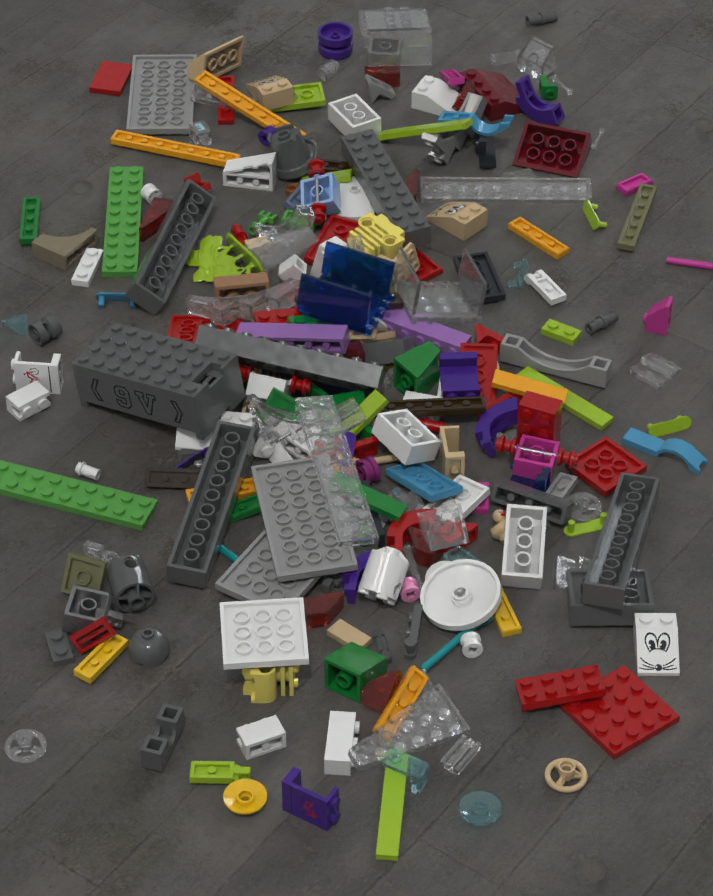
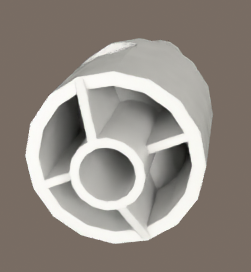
(384, 575)

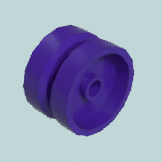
(335, 40)

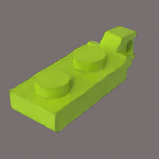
(217, 772)

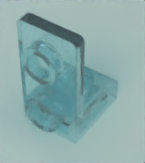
(408, 765)

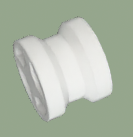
(150, 191)
(471, 644)

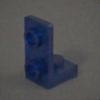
(541, 482)

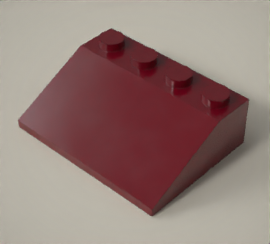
(497, 92)
(552, 149)

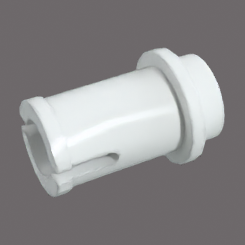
(87, 471)

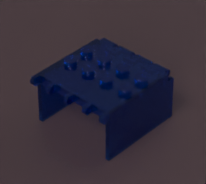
(349, 290)

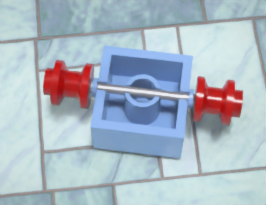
(320, 191)

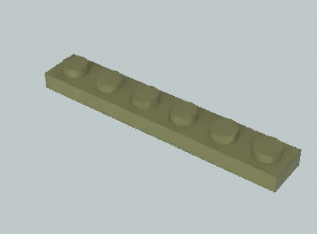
(637, 217)

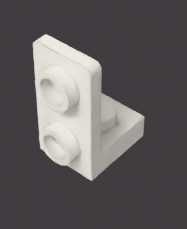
(274, 453)

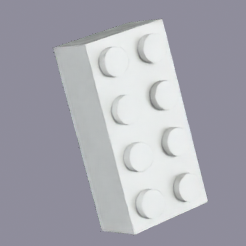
(523, 546)

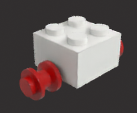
(262, 384)

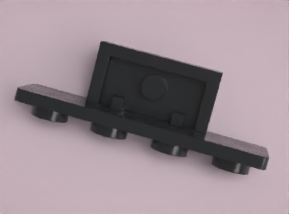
(486, 150)

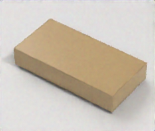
(345, 633)

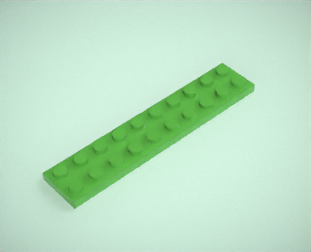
(123, 222)
(76, 496)

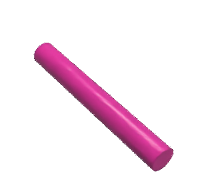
(689, 263)

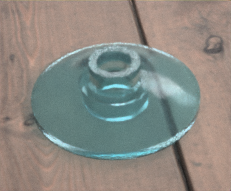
(480, 807)

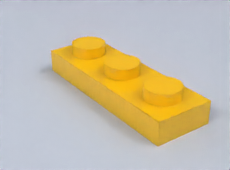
(100, 658)

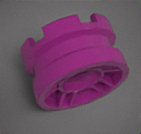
(368, 469)

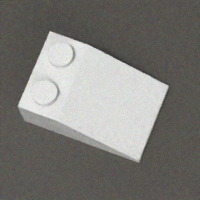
(433, 96)

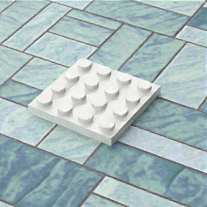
(263, 633)

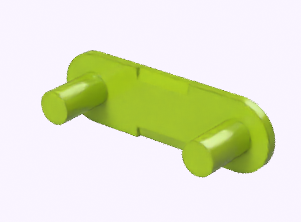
(592, 217)
(668, 427)
(583, 528)

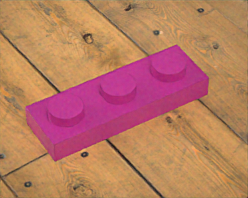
(452, 77)

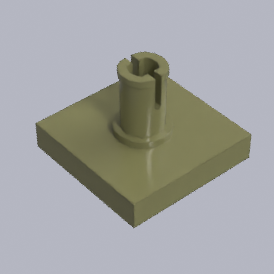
(83, 572)

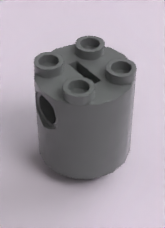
(130, 583)

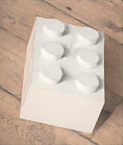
(353, 115)
(406, 436)

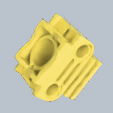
(379, 235)
(263, 682)

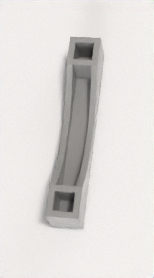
(520, 352)

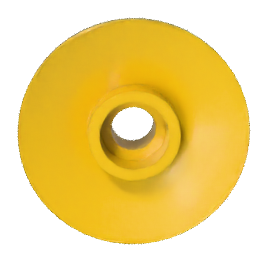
(245, 796)

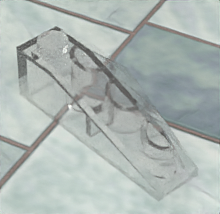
(279, 247)

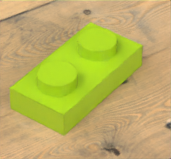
(561, 332)

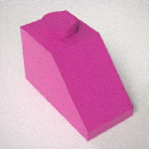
(659, 317)

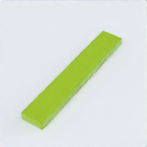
(432, 128)
(574, 403)
(391, 815)

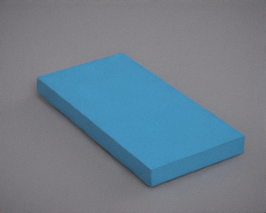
(424, 481)

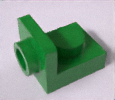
(547, 90)

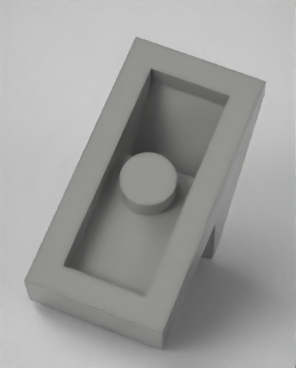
(376, 87)

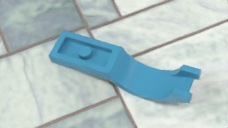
(479, 126)
(655, 446)

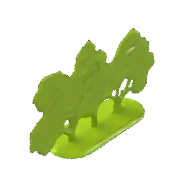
(218, 264)

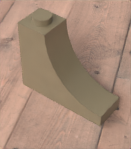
(64, 250)

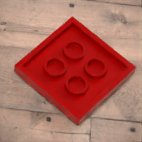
(603, 463)

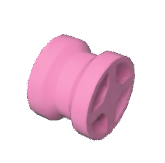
(410, 591)

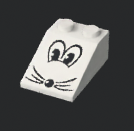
(656, 644)

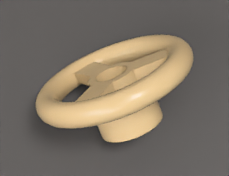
(566, 772)

